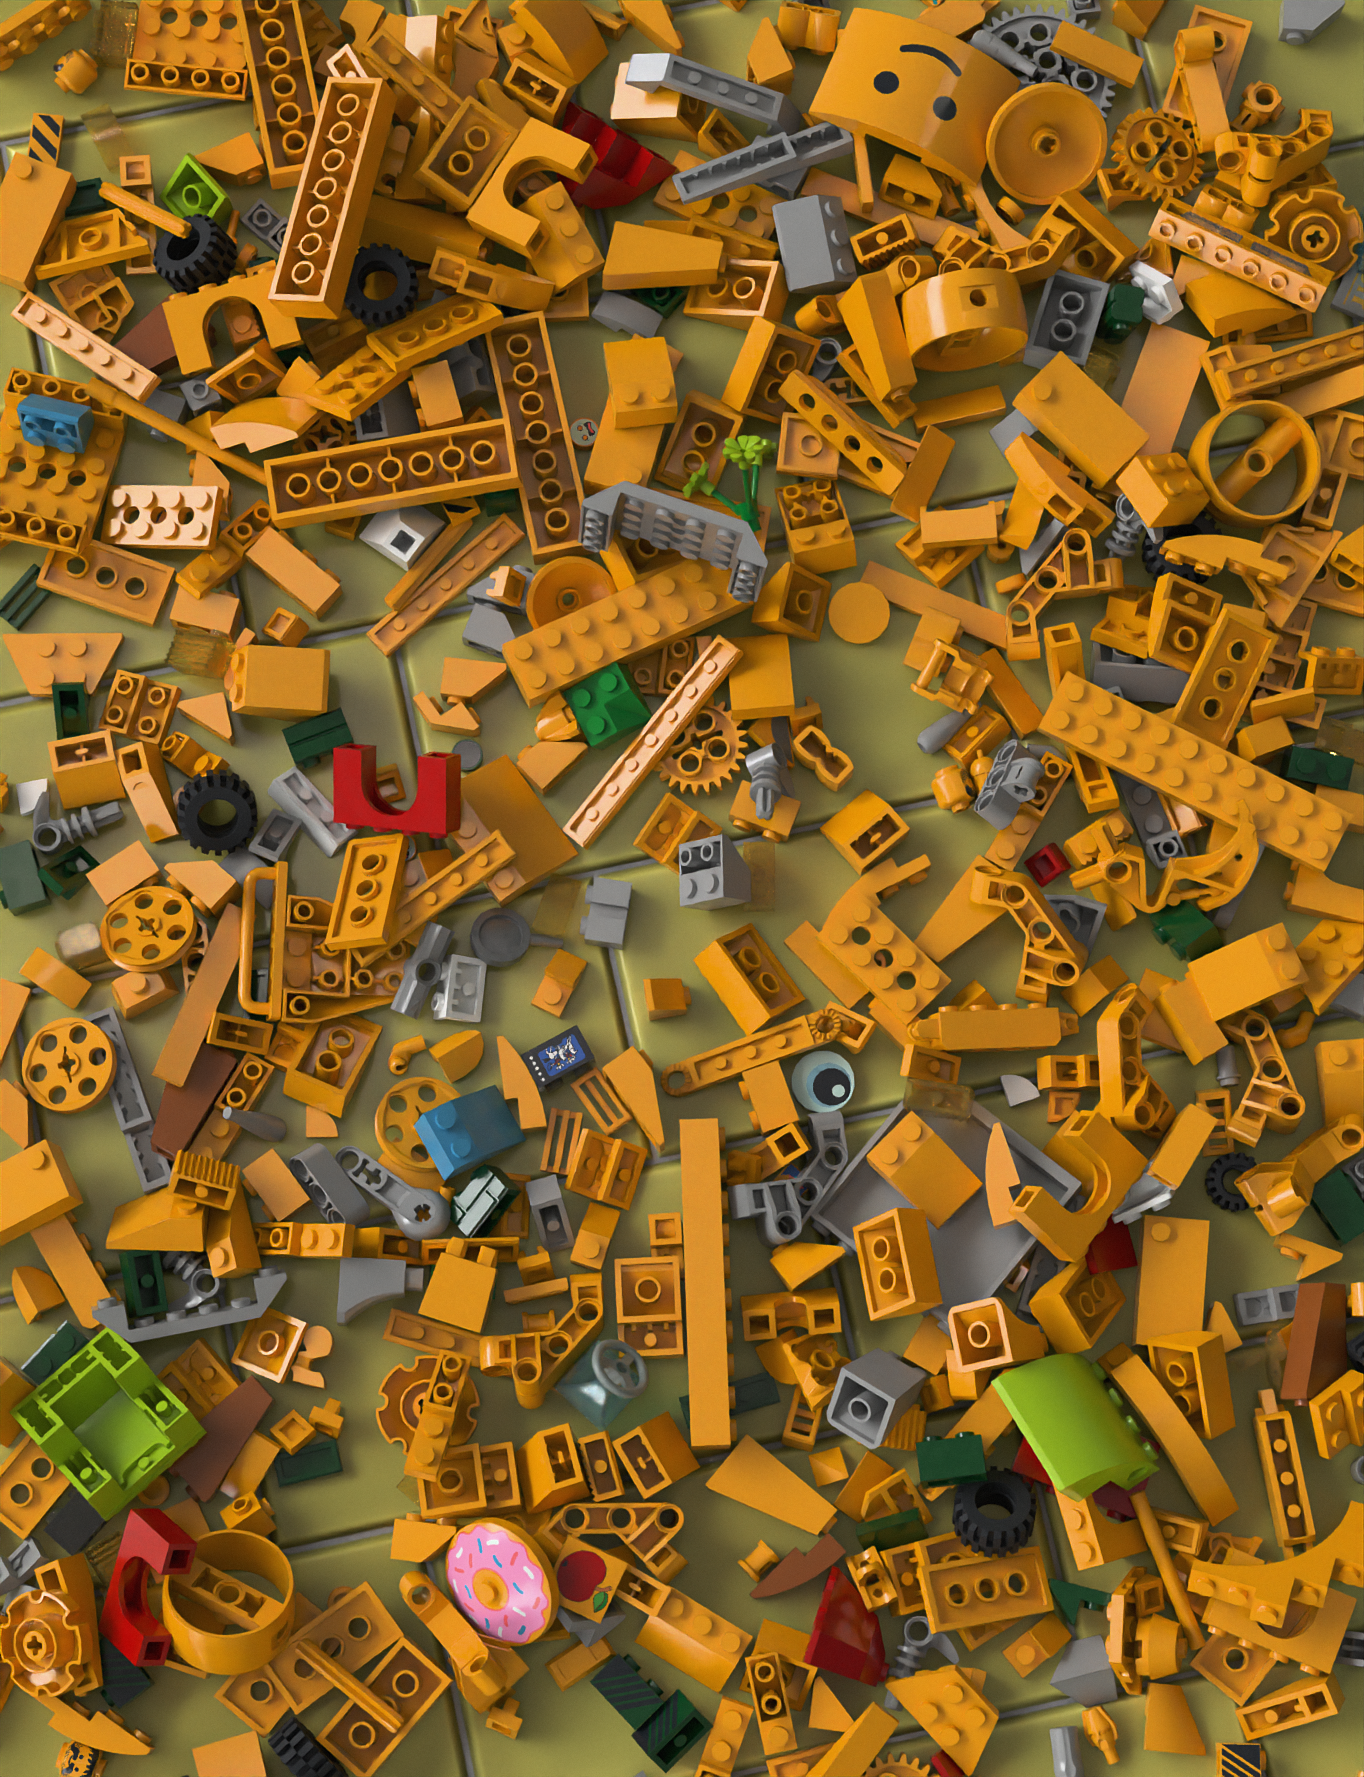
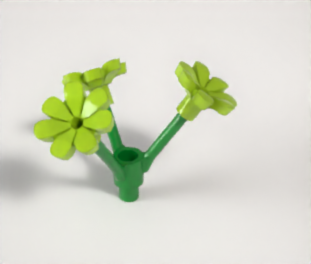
(748, 453)

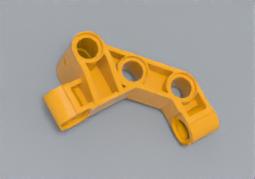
(1272, 159)
(1054, 239)
(904, 271)
(1074, 577)
(1046, 956)
(1127, 1091)
(1265, 1096)
(1286, 1187)
(531, 1355)
(641, 1534)
(478, 1661)

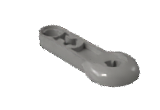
(399, 1197)

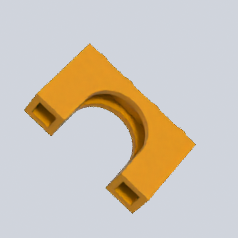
(467, 63)
(534, 150)
(190, 316)
(1315, 893)
(1192, 1024)
(1181, 1144)
(1115, 1170)
(1095, 1538)
(1312, 1645)

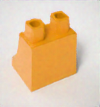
(461, 1287)
(992, 1337)

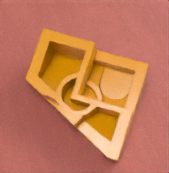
(1170, 1721)

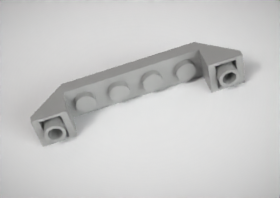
(714, 87)
(1149, 817)
(266, 1286)

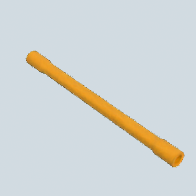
(112, 397)

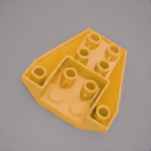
(326, 982)

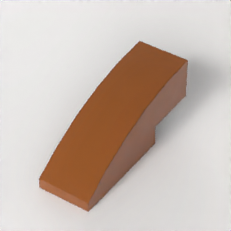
(798, 1569)

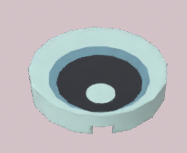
(822, 1082)

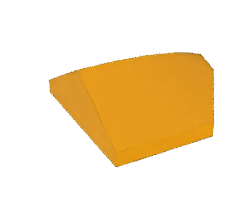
(892, 1497)

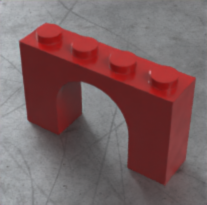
(360, 803)
(1108, 1497)
(126, 1619)

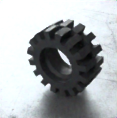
(1215, 1180)

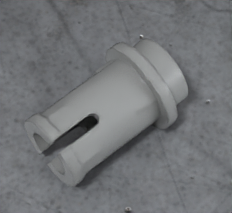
(1227, 1068)

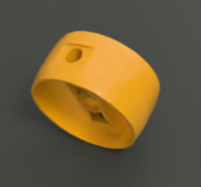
(968, 306)
(1286, 432)
(263, 1617)

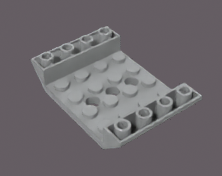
(679, 526)

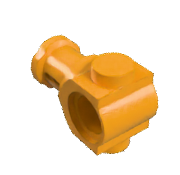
(1253, 113)

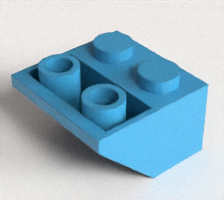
(55, 423)

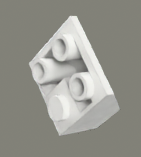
(402, 533)

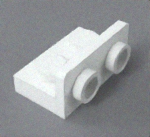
(1160, 293)
(460, 989)
(1141, 1196)

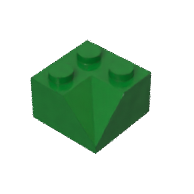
(608, 705)

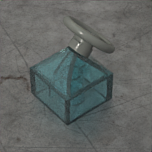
(602, 1383)

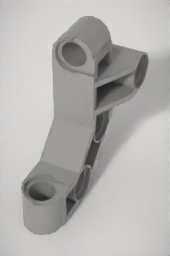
(779, 1202)

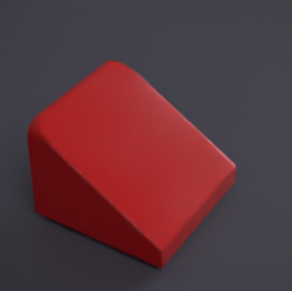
(1047, 864)
(945, 1765)

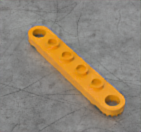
(751, 1052)

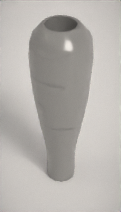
(1002, 52)
(941, 731)
(263, 1125)

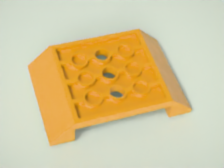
(187, 57)
(53, 510)

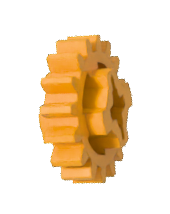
(313, 436)

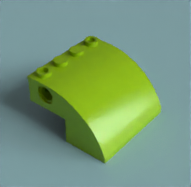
(108, 1423)
(1076, 1424)

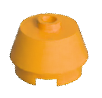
(1159, 1646)

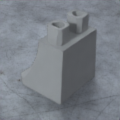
(372, 1281)
(873, 1396)

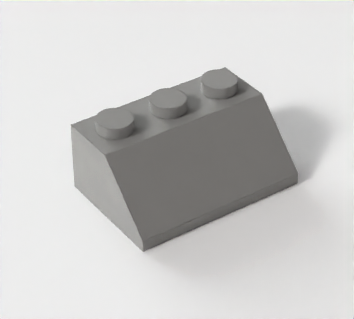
(815, 245)
(1066, 319)
(1136, 677)

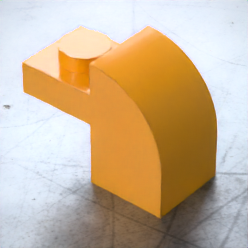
(781, 1149)

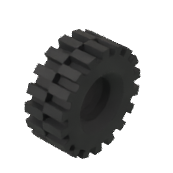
(303, 1752)

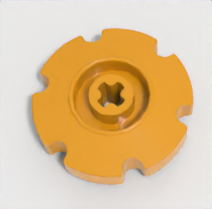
(1321, 211)
(403, 1394)
(45, 1642)

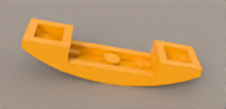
(138, 179)

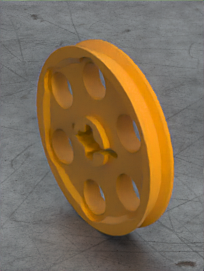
(145, 940)
(80, 1072)
(387, 1118)

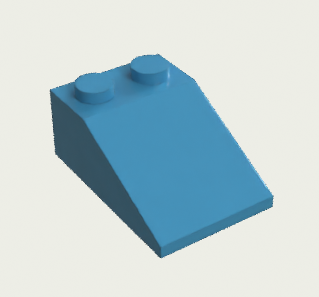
(468, 1131)

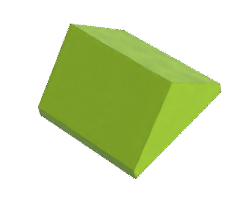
(195, 192)

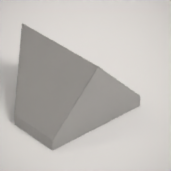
(1079, 915)
(1086, 1672)

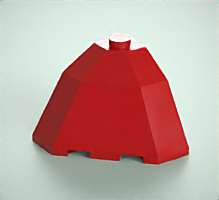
(623, 165)
(845, 1635)

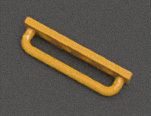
(848, 424)
(272, 1007)

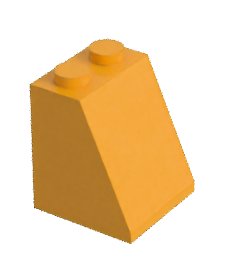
(656, 114)
(280, 682)
(13, 1389)

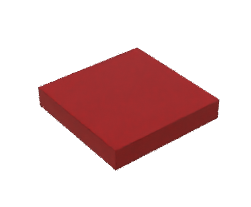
(1111, 1249)

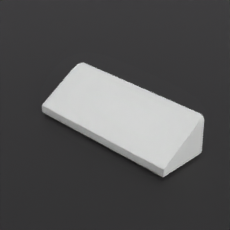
(303, 800)

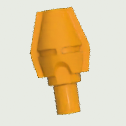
(1101, 1732)

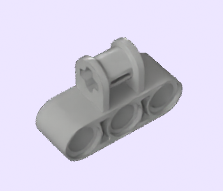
(1008, 784)

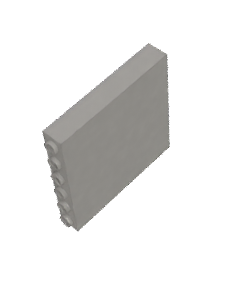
(967, 1251)

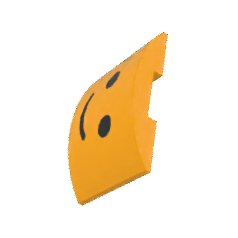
(914, 91)

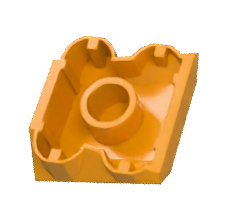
(815, 1366)

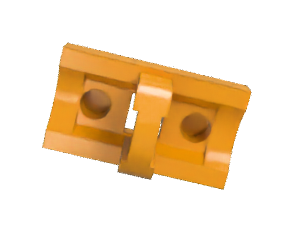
(865, 1569)

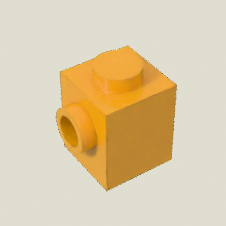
(250, 1515)

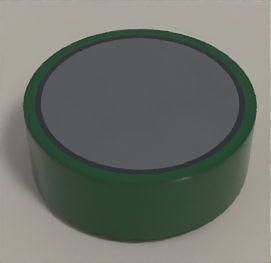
(470, 754)

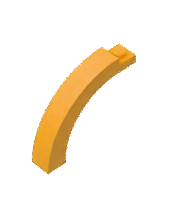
(1090, 777)
(1172, 1433)

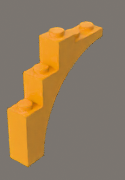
(1302, 1578)

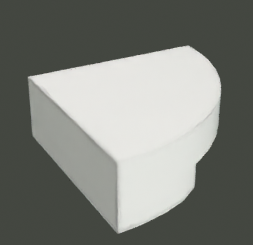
(29, 793)
(1018, 1089)

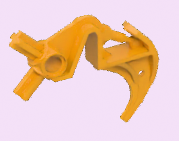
(1131, 878)

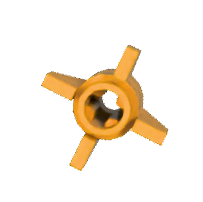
(557, 721)

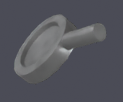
(503, 937)

